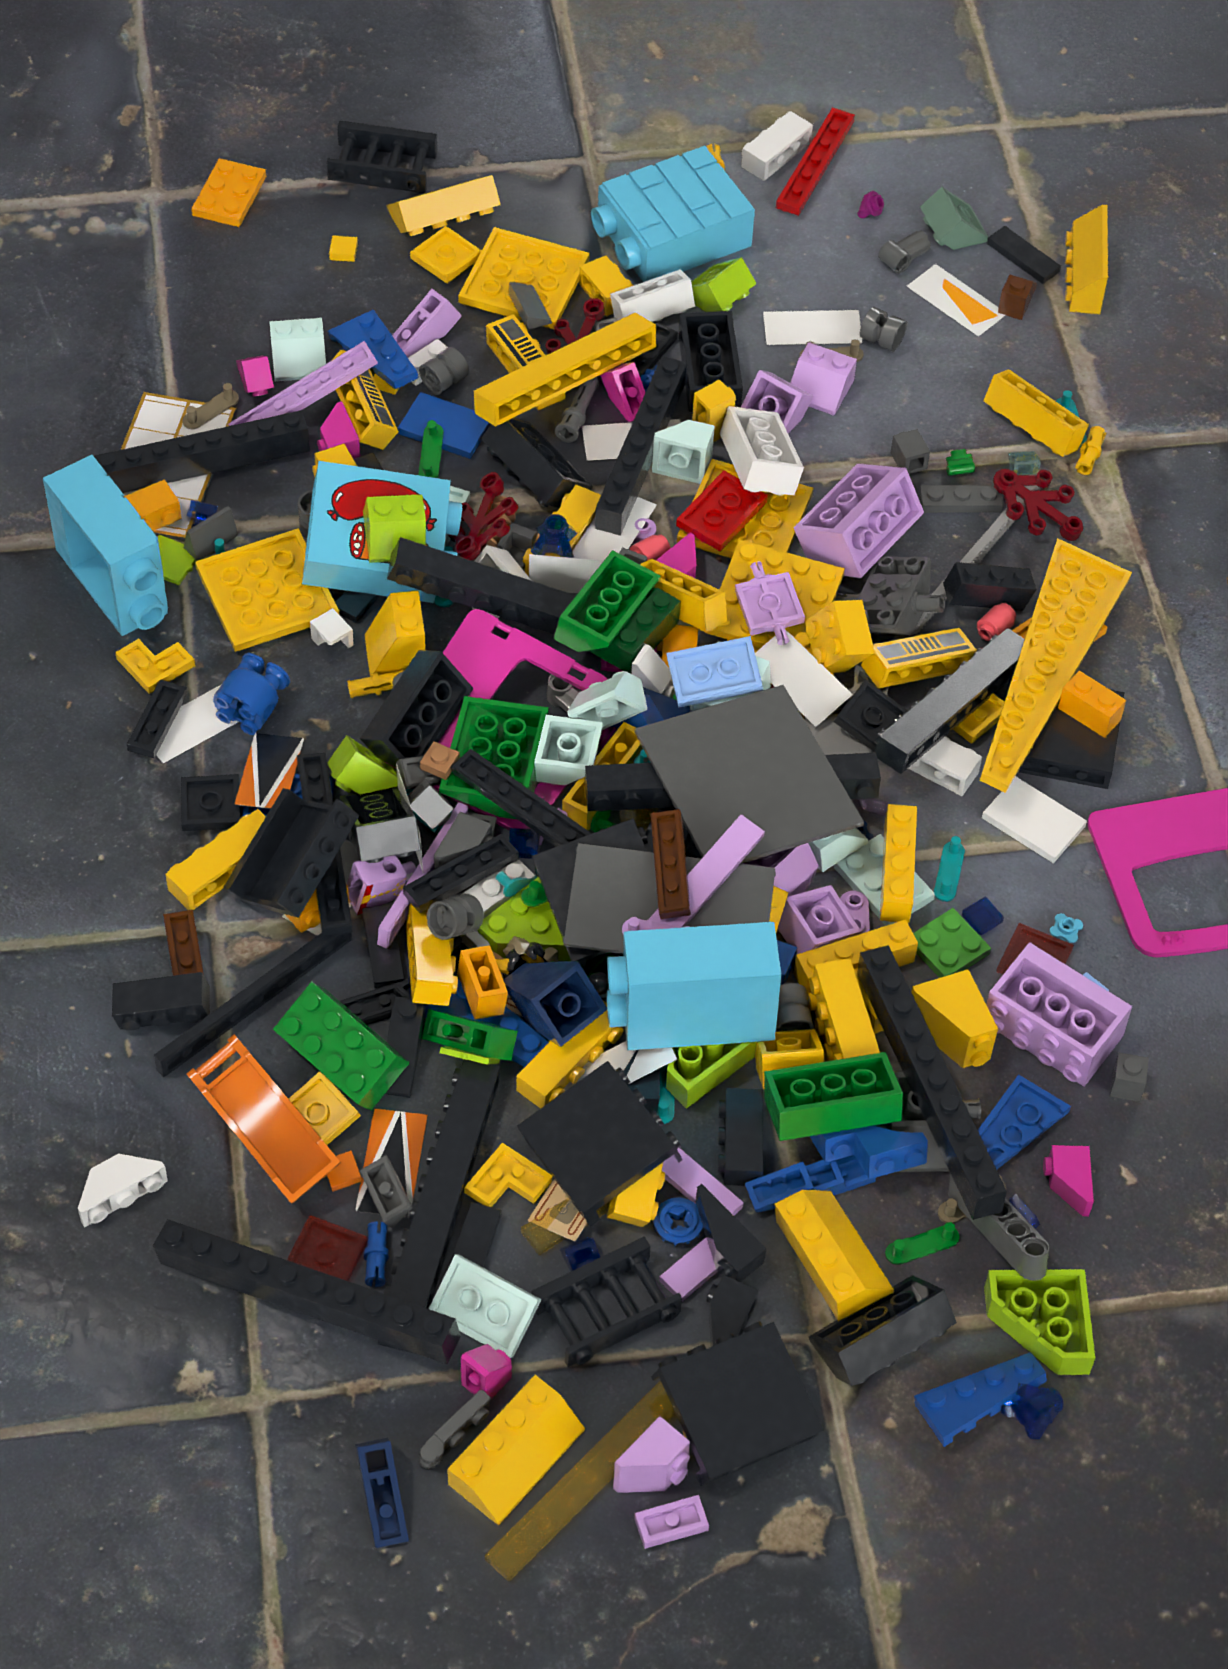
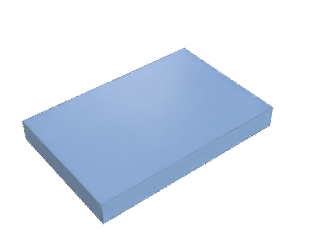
(714, 671)

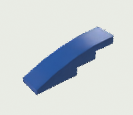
(831, 1176)

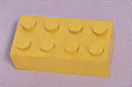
(840, 1011)

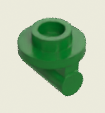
(960, 463)

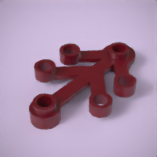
(593, 312)
(1011, 484)
(470, 546)

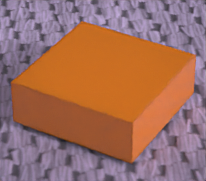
(345, 1173)

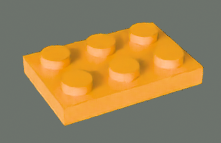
(229, 192)

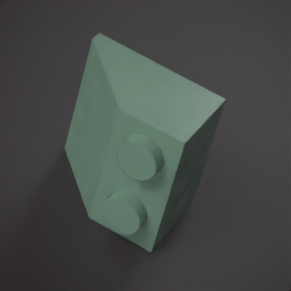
(952, 220)

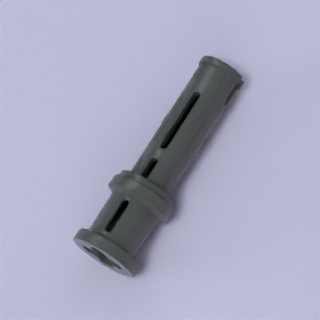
(574, 415)

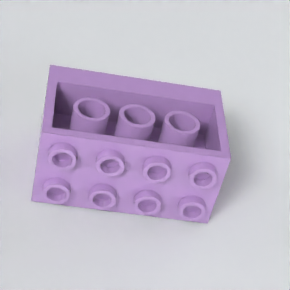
(860, 518)
(1057, 1014)

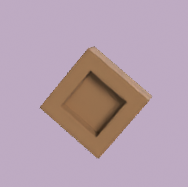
(439, 760)

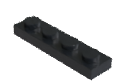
(461, 873)

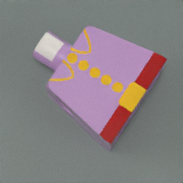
(377, 882)

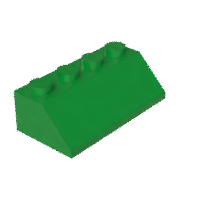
(605, 603)

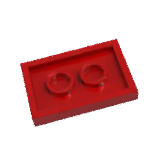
(721, 511)

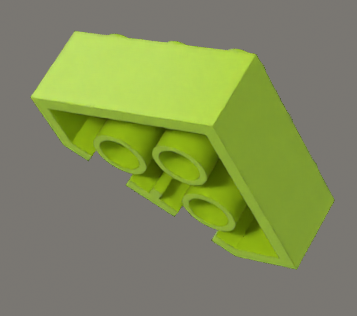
(523, 921)
(704, 1067)
(1045, 1316)

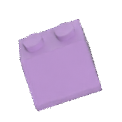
(825, 376)
(779, 396)
(790, 865)
(816, 919)
(653, 1460)

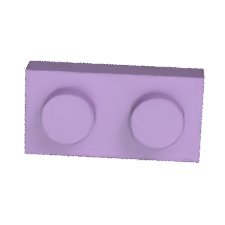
(671, 1521)

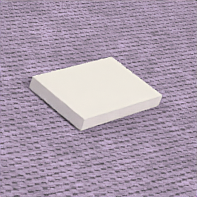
(1034, 819)

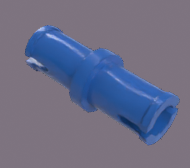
(376, 1254)

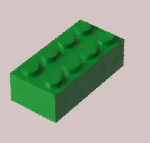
(341, 1046)
(833, 1096)

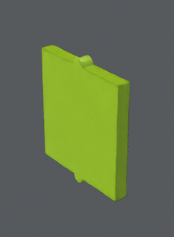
(175, 560)
(468, 1056)

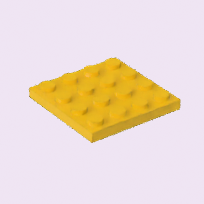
(525, 260)
(770, 526)
(813, 581)
(262, 590)

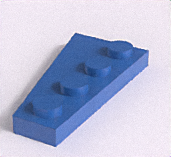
(392, 362)
(527, 1042)
(1019, 1119)
(968, 1399)

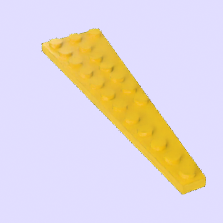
(1064, 624)

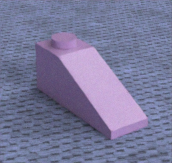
(426, 323)

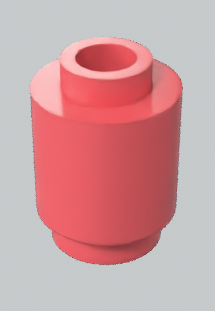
(652, 546)
(996, 621)

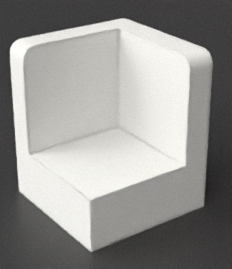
(331, 628)

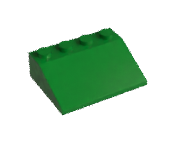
(503, 735)

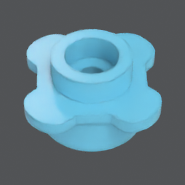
(1068, 935)

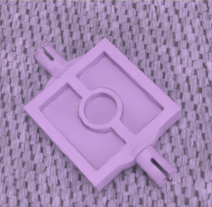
(769, 603)

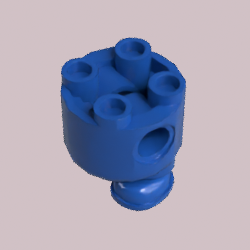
(249, 694)

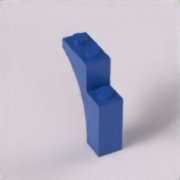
(875, 1148)

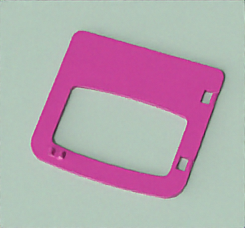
(487, 662)
(1152, 834)

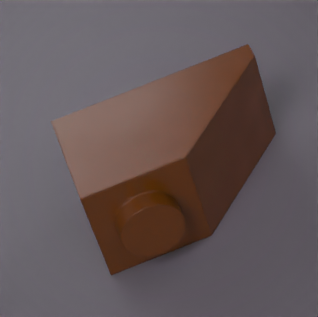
(1016, 296)

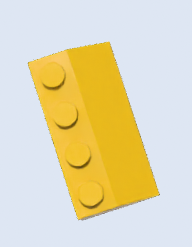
(445, 204)
(1087, 261)
(831, 1251)
(515, 1450)

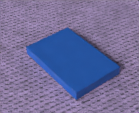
(460, 424)

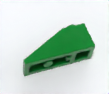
(470, 1035)

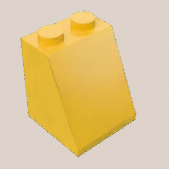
(395, 633)
(957, 1018)

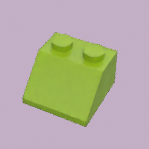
(722, 285)
(388, 520)
(360, 769)

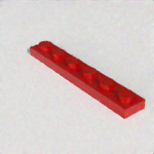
(815, 161)

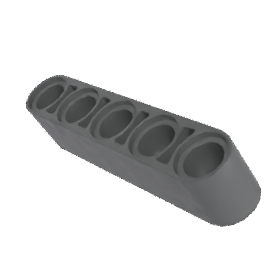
(1011, 1237)

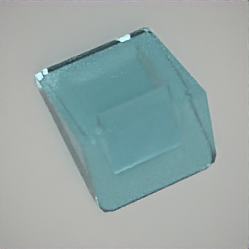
(1024, 462)

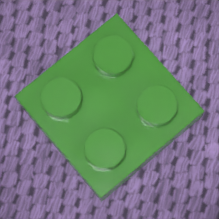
(950, 944)

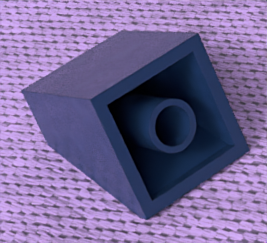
(555, 998)

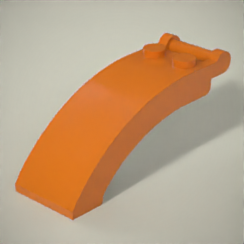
(265, 1121)

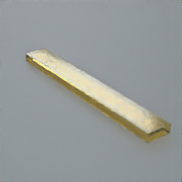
(576, 1486)

